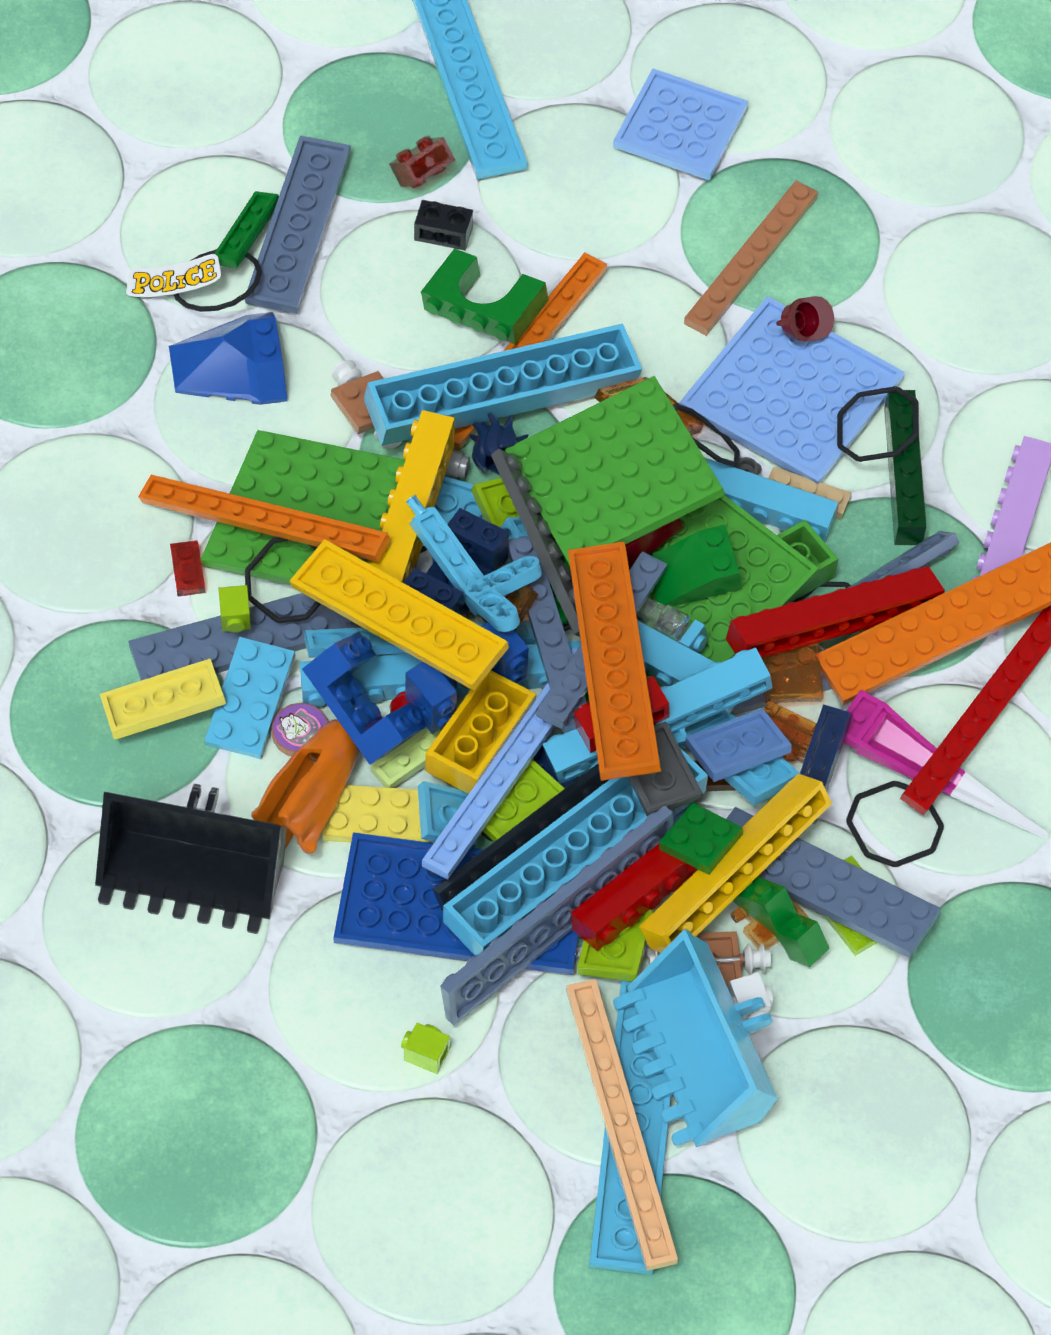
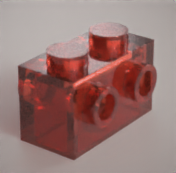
(422, 161)

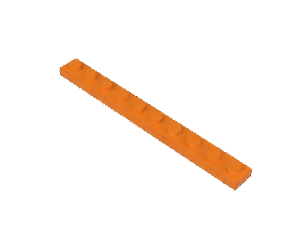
(560, 306)
(263, 517)

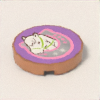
(295, 726)

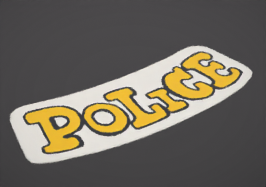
(174, 278)

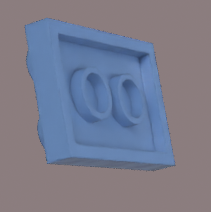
(738, 744)

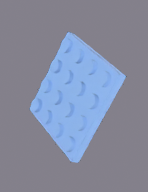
(680, 124)

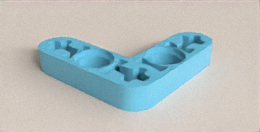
(491, 591)

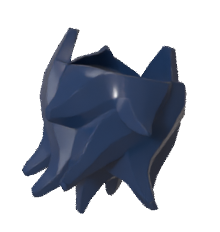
(491, 439)

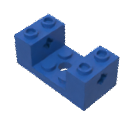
(435, 693)
(346, 698)

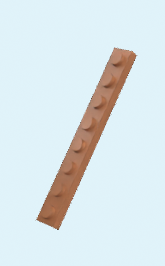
(750, 258)

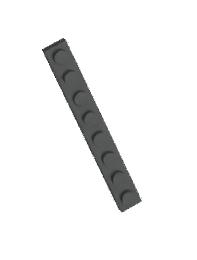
(538, 532)

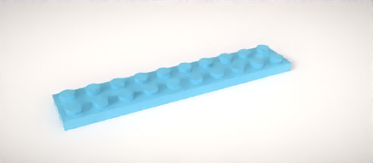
(471, 87)
(614, 1236)

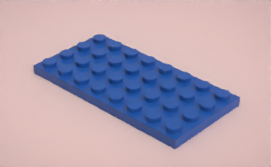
(392, 905)

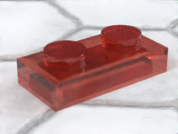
(187, 568)

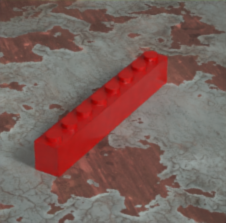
(832, 613)

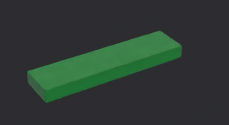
(246, 229)

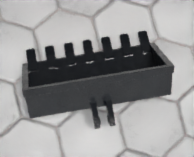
(189, 858)

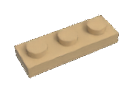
(821, 489)

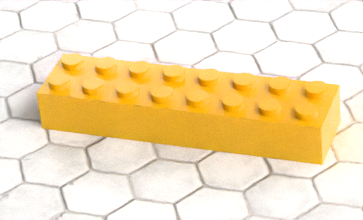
(421, 476)

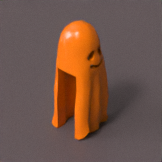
(306, 792)

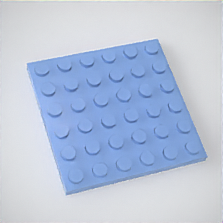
(787, 393)

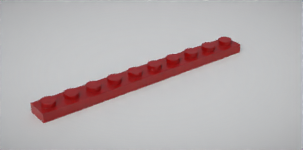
(980, 715)

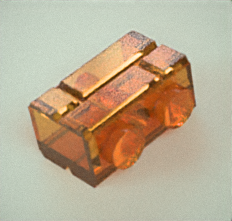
(795, 729)

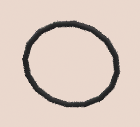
(230, 303)

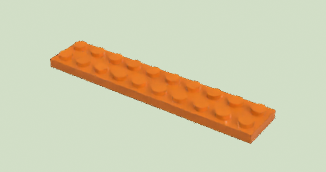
(939, 626)
(613, 662)

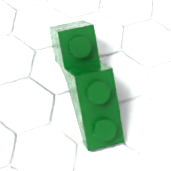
(773, 908)

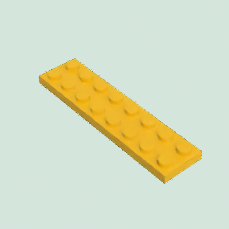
(399, 614)

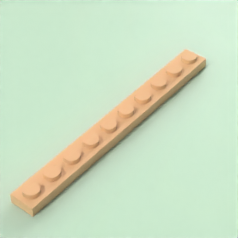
(621, 1125)

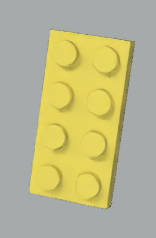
(162, 699)
(375, 812)

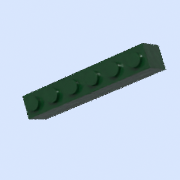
(904, 472)

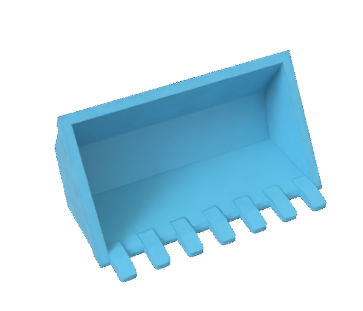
(699, 1042)

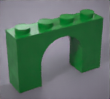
(503, 319)

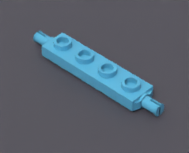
(443, 546)

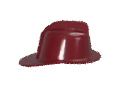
(807, 319)

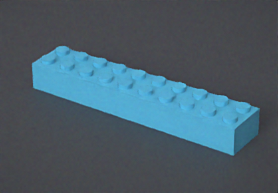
(503, 382)
(548, 861)

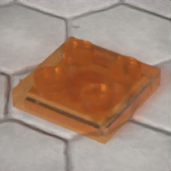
(795, 676)

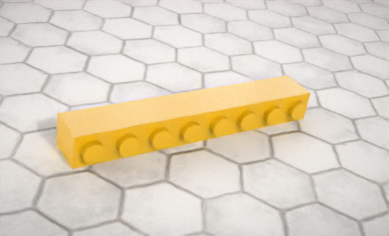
(762, 842)

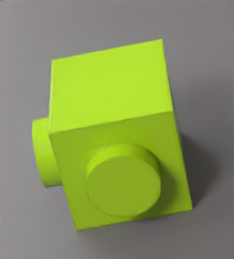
(234, 608)
(426, 1047)

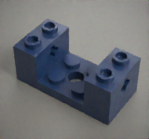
(484, 544)

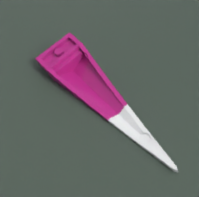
(890, 741)

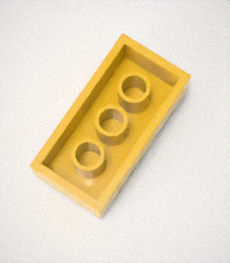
(478, 731)

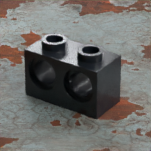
(443, 225)

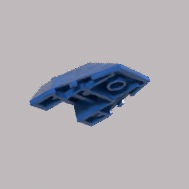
(232, 361)

